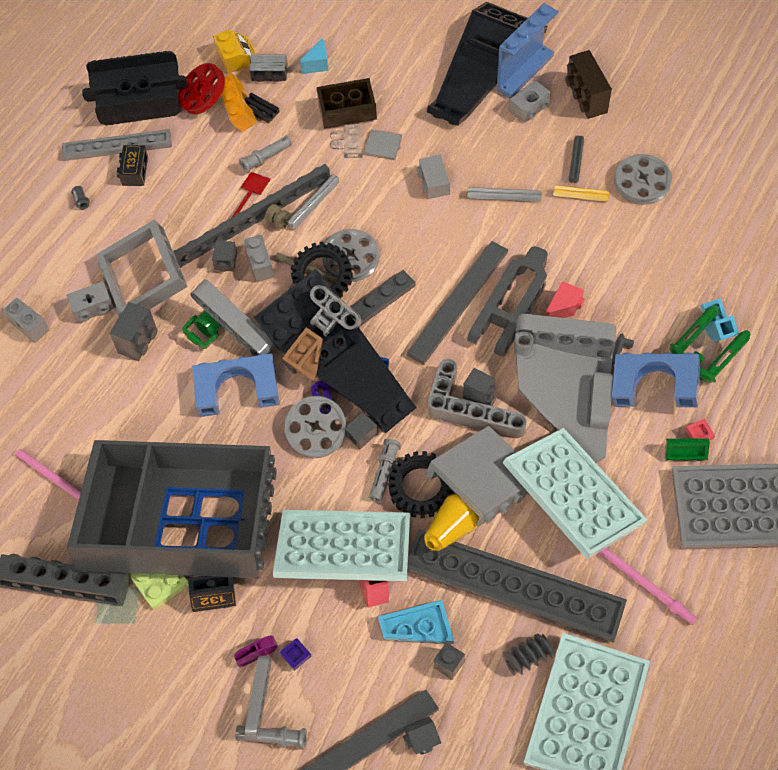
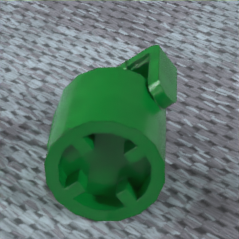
(206, 325)

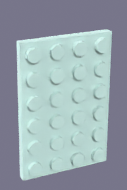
(575, 492)
(343, 545)
(587, 708)

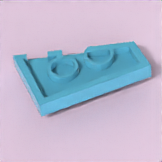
(418, 624)

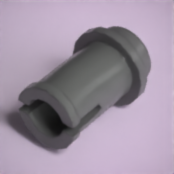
(81, 201)

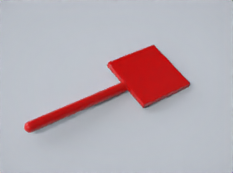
(254, 184)

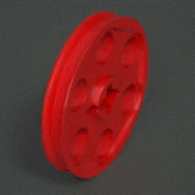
(202, 88)

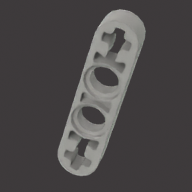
(258, 697)

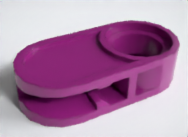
(251, 652)

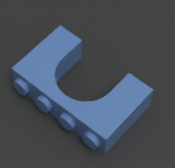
(632, 367)
(210, 376)

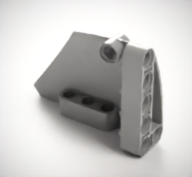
(568, 375)

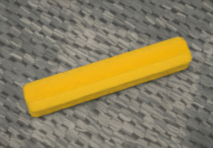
(581, 193)

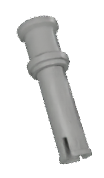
(258, 157)
(386, 461)
(283, 736)

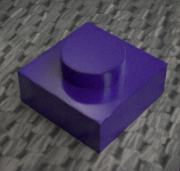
(295, 654)

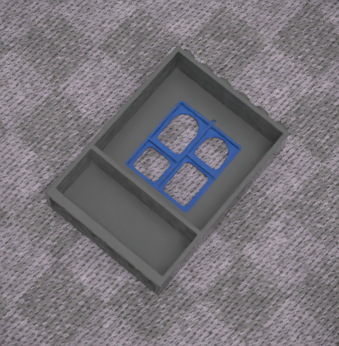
(128, 498)

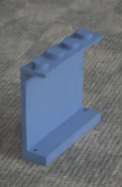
(523, 52)

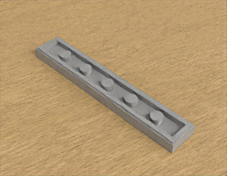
(114, 145)

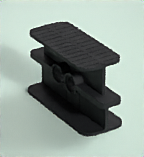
(153, 71)

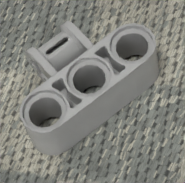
(326, 314)

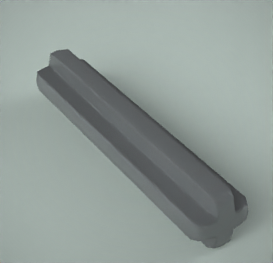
(576, 159)

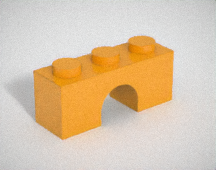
(233, 96)

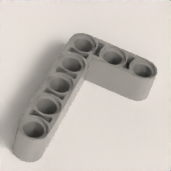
(469, 408)

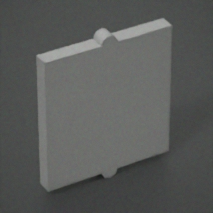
(383, 144)

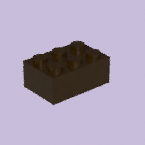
(588, 84)
(346, 103)

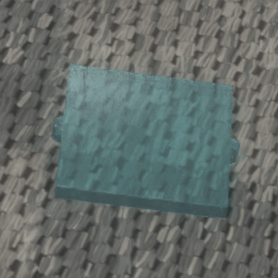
(119, 614)

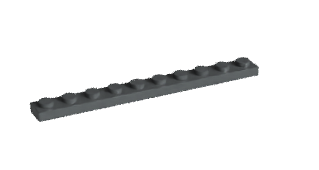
(252, 215)

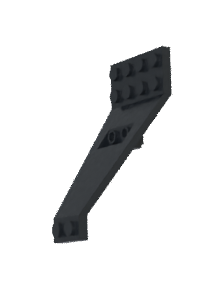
(475, 62)
(348, 368)

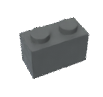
(479, 388)

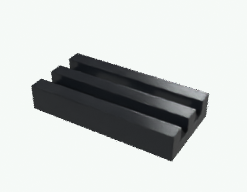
(263, 106)

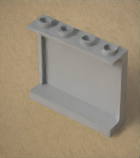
(478, 474)

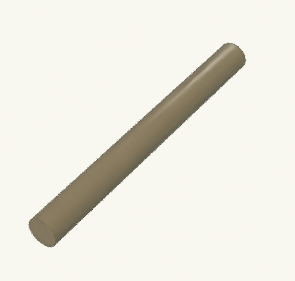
(288, 260)

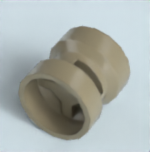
(278, 216)

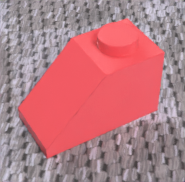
(566, 301)
(374, 592)

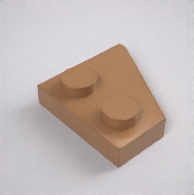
(305, 354)

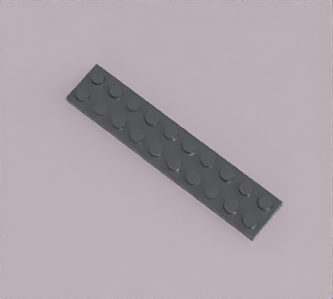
(519, 587)

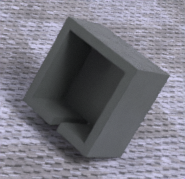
(133, 331)

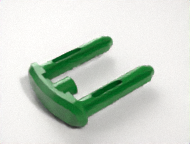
(702, 322)

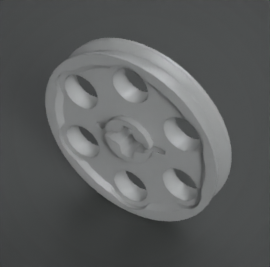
(638, 184)
(354, 248)
(317, 436)

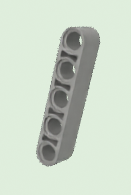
(232, 318)

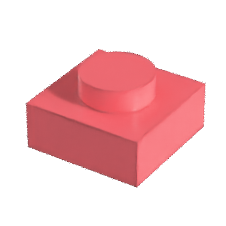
(700, 430)

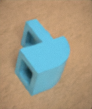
(721, 326)

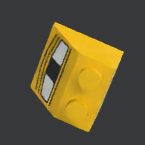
(233, 50)

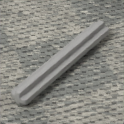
(504, 194)
(313, 201)

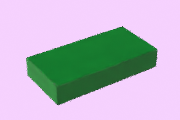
(687, 449)

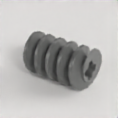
(528, 653)

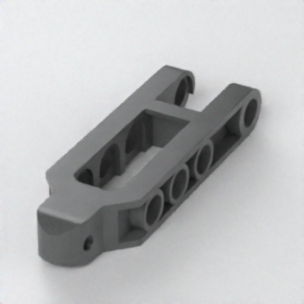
(535, 261)

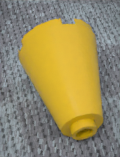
(451, 523)

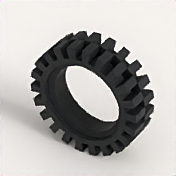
(324, 251)
(402, 500)

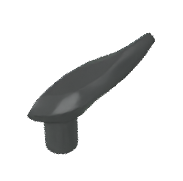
(620, 342)

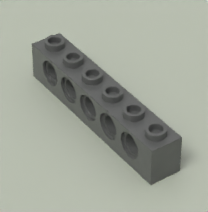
(69, 587)

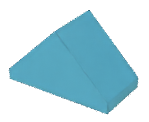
(315, 59)

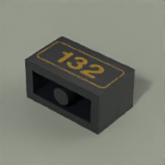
(132, 165)
(211, 592)

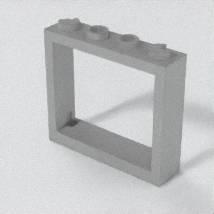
(159, 293)

